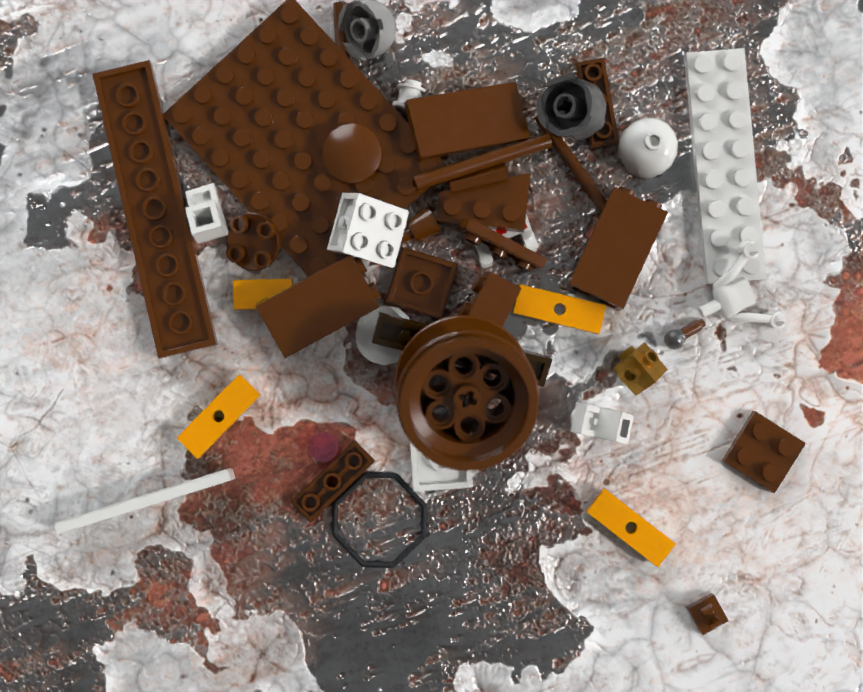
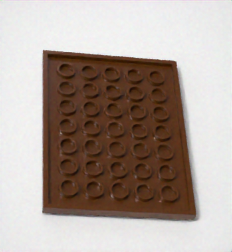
(266, 122)

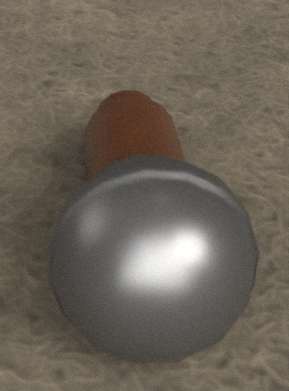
(675, 338)

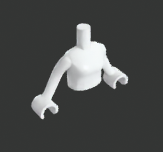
(736, 295)

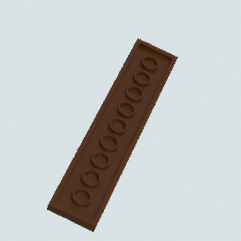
(155, 209)

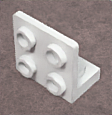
(368, 229)

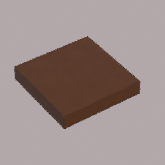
(421, 283)

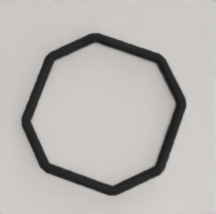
(409, 549)

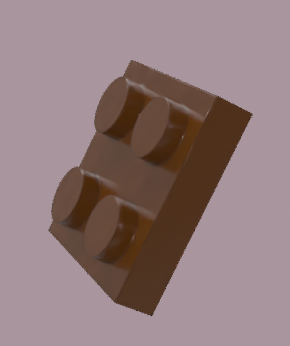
(763, 451)

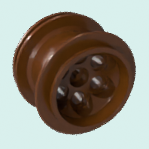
(496, 431)

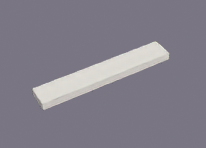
(144, 501)

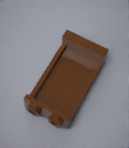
(617, 248)
(319, 305)

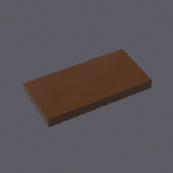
(466, 120)

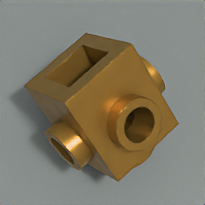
(639, 368)

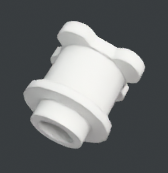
(408, 90)

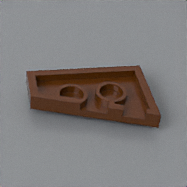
(493, 205)

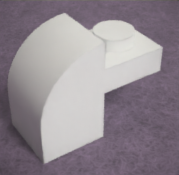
(205, 214)
(601, 423)

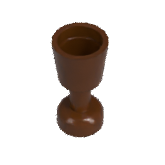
(421, 226)

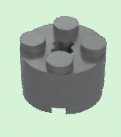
(571, 108)

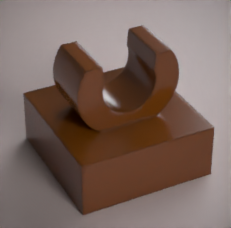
(707, 614)

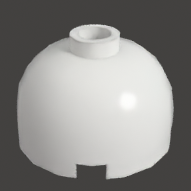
(648, 147)

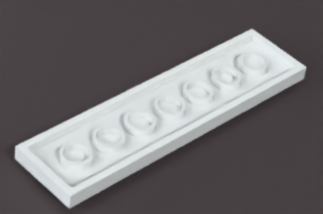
(724, 162)

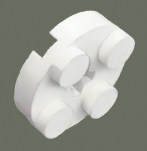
(364, 332)

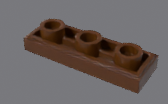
(596, 73)
(501, 245)
(345, 468)

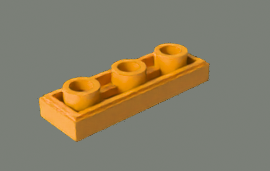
(577, 312)
(206, 428)
(643, 538)

